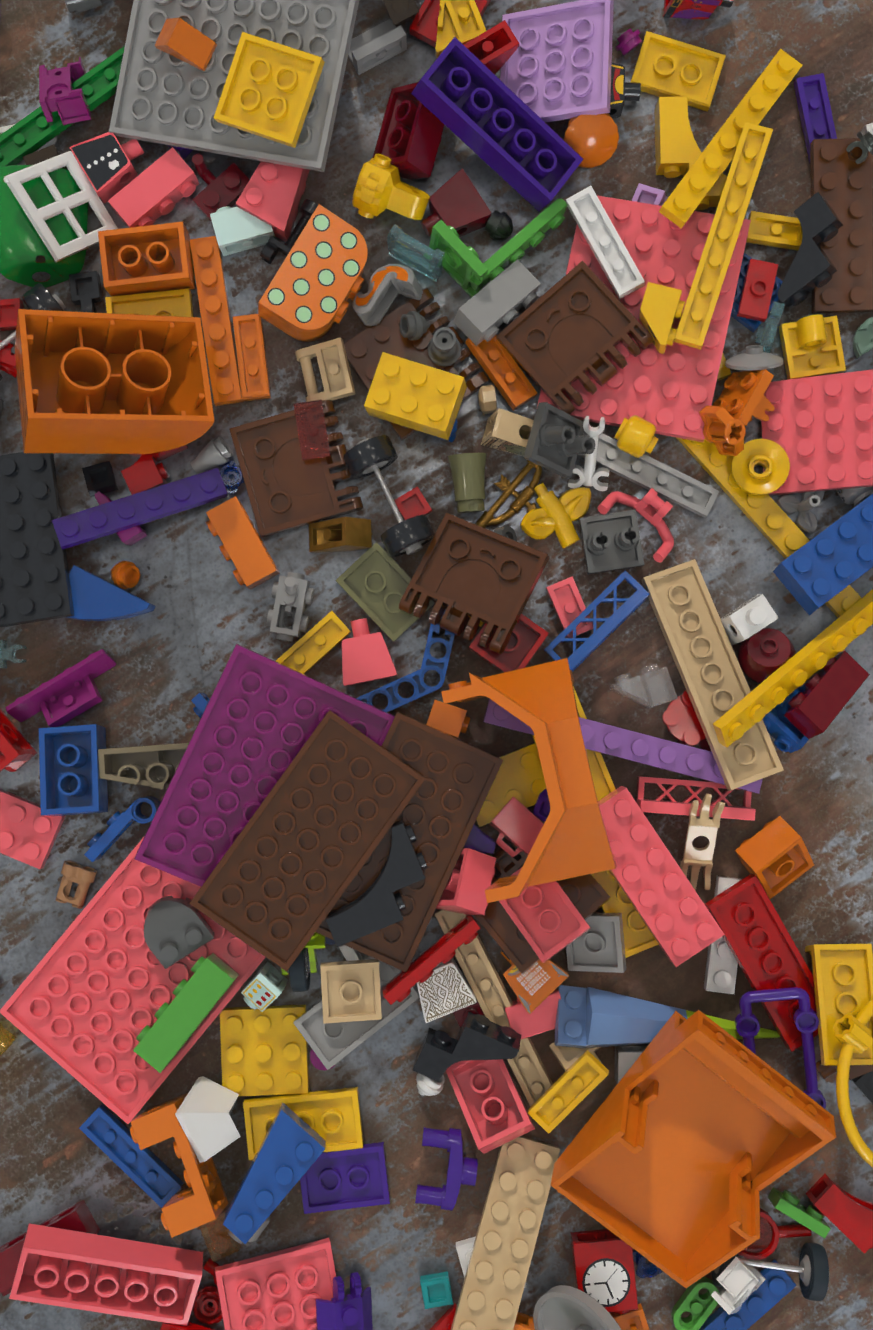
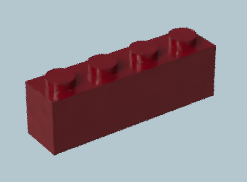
(74, 1218)

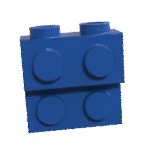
(786, 735)

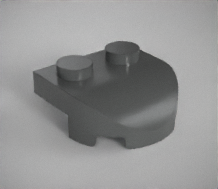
(175, 929)

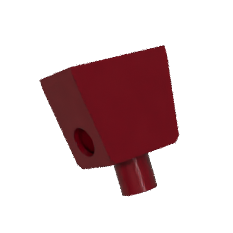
(457, 205)

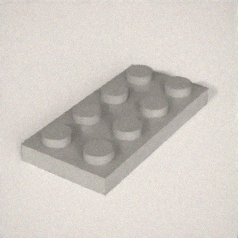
(336, 1040)

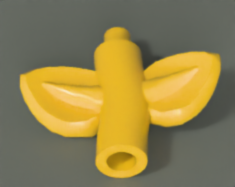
(557, 514)

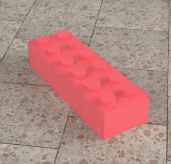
(655, 881)
(107, 1275)

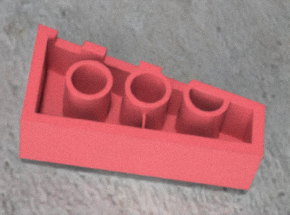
(274, 196)

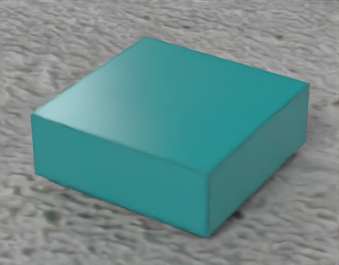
(436, 1290)

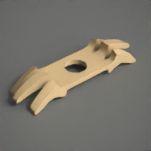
(705, 827)

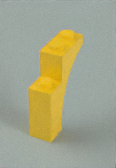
(676, 145)

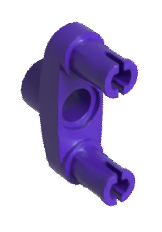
(460, 1169)

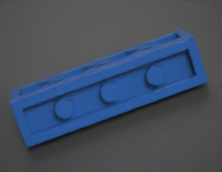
(607, 628)

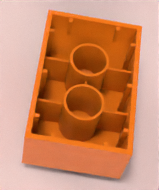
(110, 382)

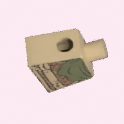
(503, 432)

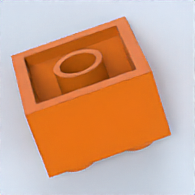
(775, 856)

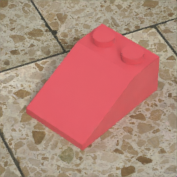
(489, 1102)

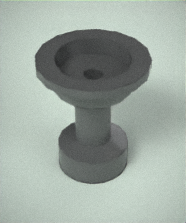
(444, 347)

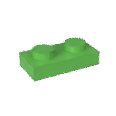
(790, 1206)

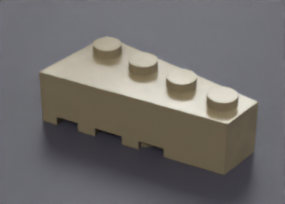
(141, 764)

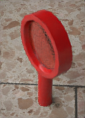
(770, 1236)

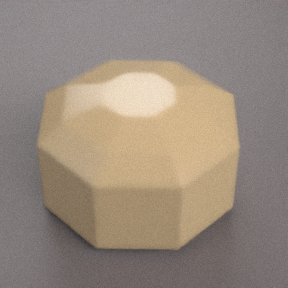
(487, 399)

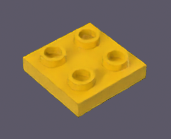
(812, 347)

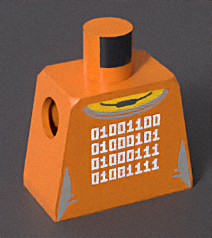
(535, 983)

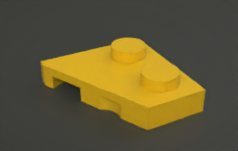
(457, 20)

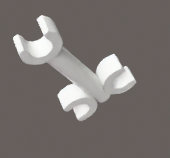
(589, 475)

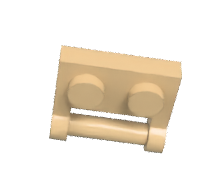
(333, 370)

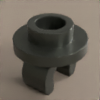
(865, 144)

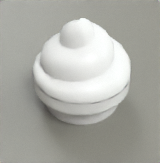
(428, 1086)

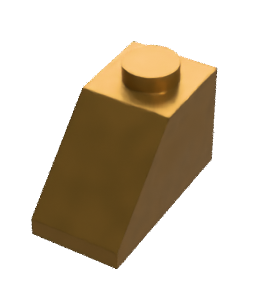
(340, 535)

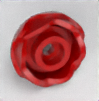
(201, 1308)

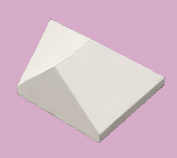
(207, 1117)

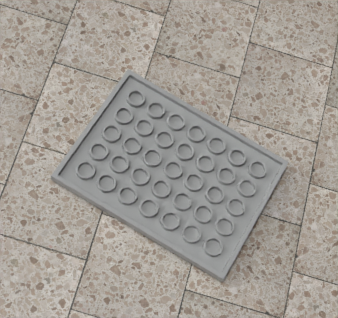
(175, 102)

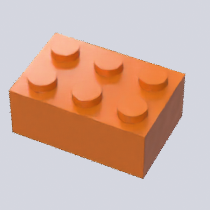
(146, 259)

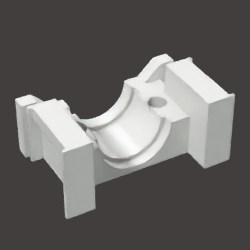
(739, 1283)

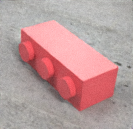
(155, 191)

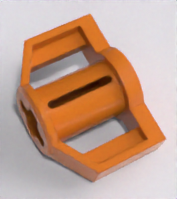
(723, 430)

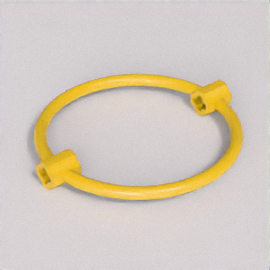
(854, 1038)

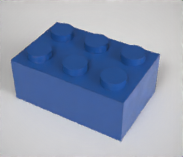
(71, 770)

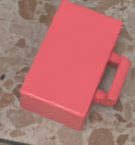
(517, 826)
(539, 1021)

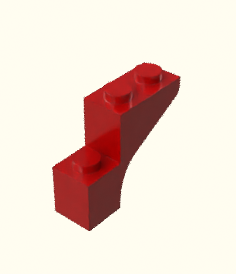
(147, 472)

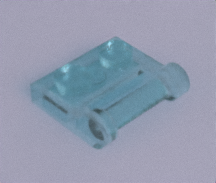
(415, 253)

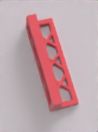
(682, 808)

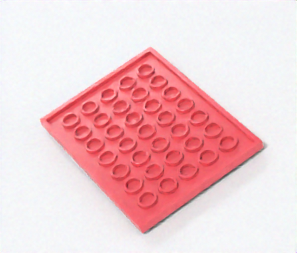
(682, 381)
(106, 986)

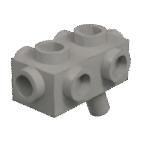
(290, 598)

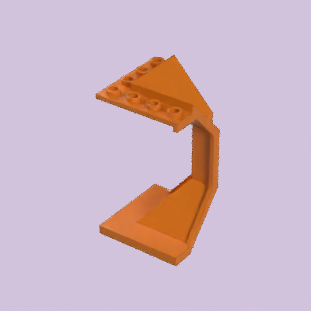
(574, 833)

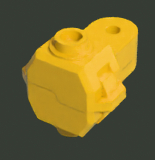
(382, 189)

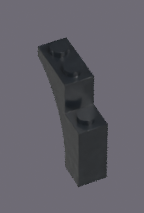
(379, 903)

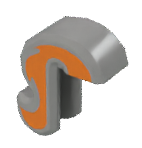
(383, 289)

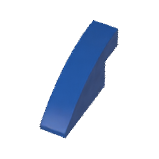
(101, 600)

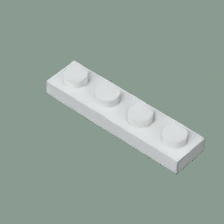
(605, 242)
(721, 963)

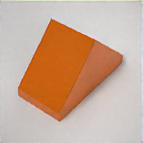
(185, 43)

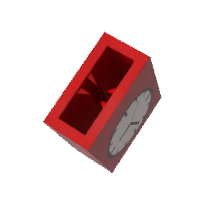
(605, 1269)

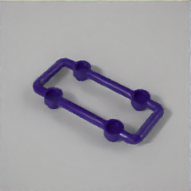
(804, 1019)

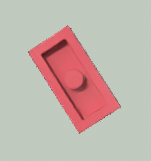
(568, 605)

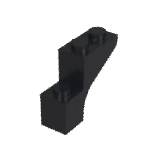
(811, 265)
(475, 1041)

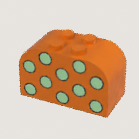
(316, 278)

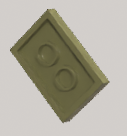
(377, 588)

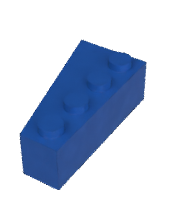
(276, 1168)

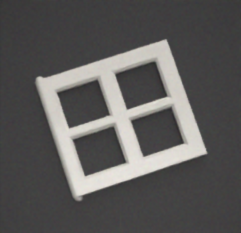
(62, 205)

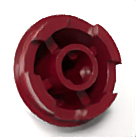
(764, 653)

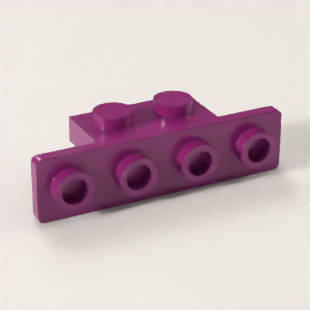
(66, 693)

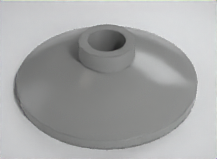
(754, 359)

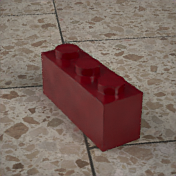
(825, 695)

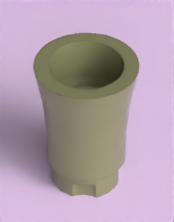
(468, 481)

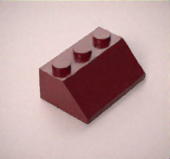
(409, 134)

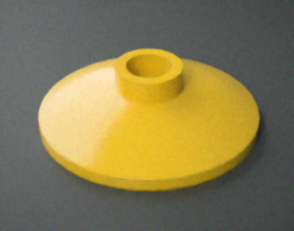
(770, 457)

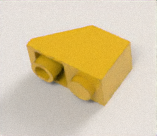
(658, 312)

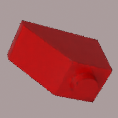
(494, 46)

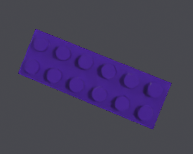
(496, 125)

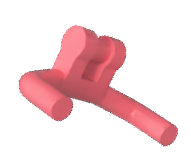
(651, 514)

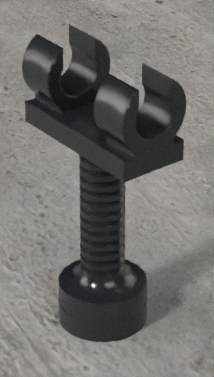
(273, 246)

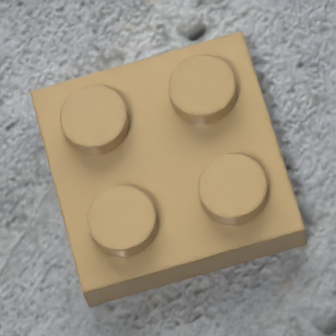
(351, 991)

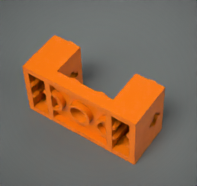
(205, 1195)

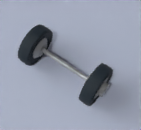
(812, 1270)

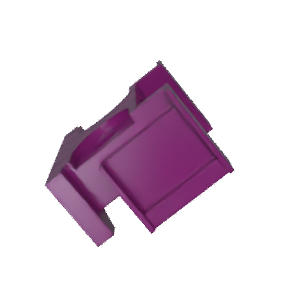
(58, 95)

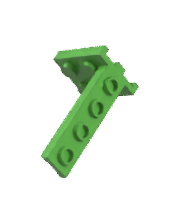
(463, 262)

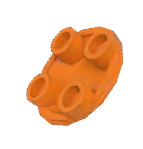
(592, 138)

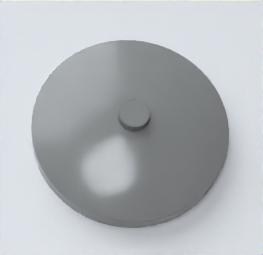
(571, 1309)

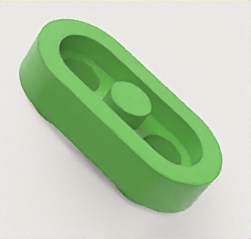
(698, 1305)

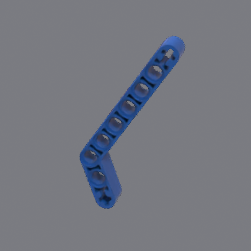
(416, 678)

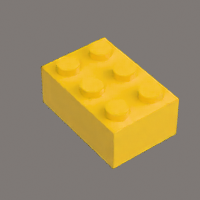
(415, 395)

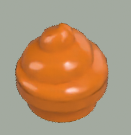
(125, 574)

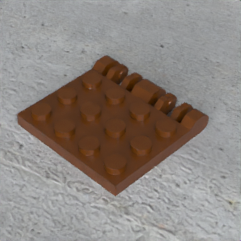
(572, 333)
(367, 347)
(283, 486)
(474, 577)
(582, 890)

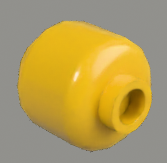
(636, 436)

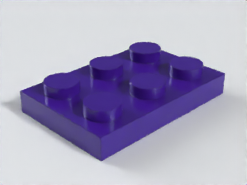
(346, 1180)

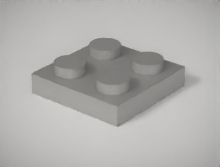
(599, 947)

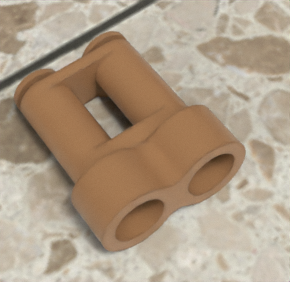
(79, 874)

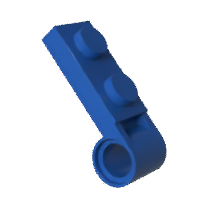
(118, 825)

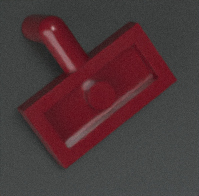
(221, 190)

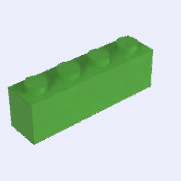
(186, 1012)

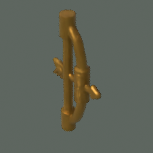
(522, 499)

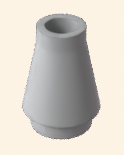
(212, 455)

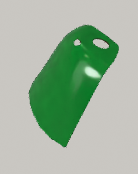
(20, 240)

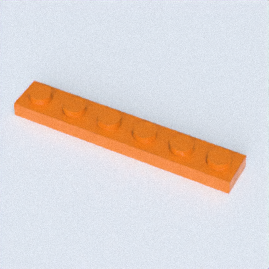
(216, 321)

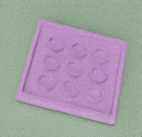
(562, 59)

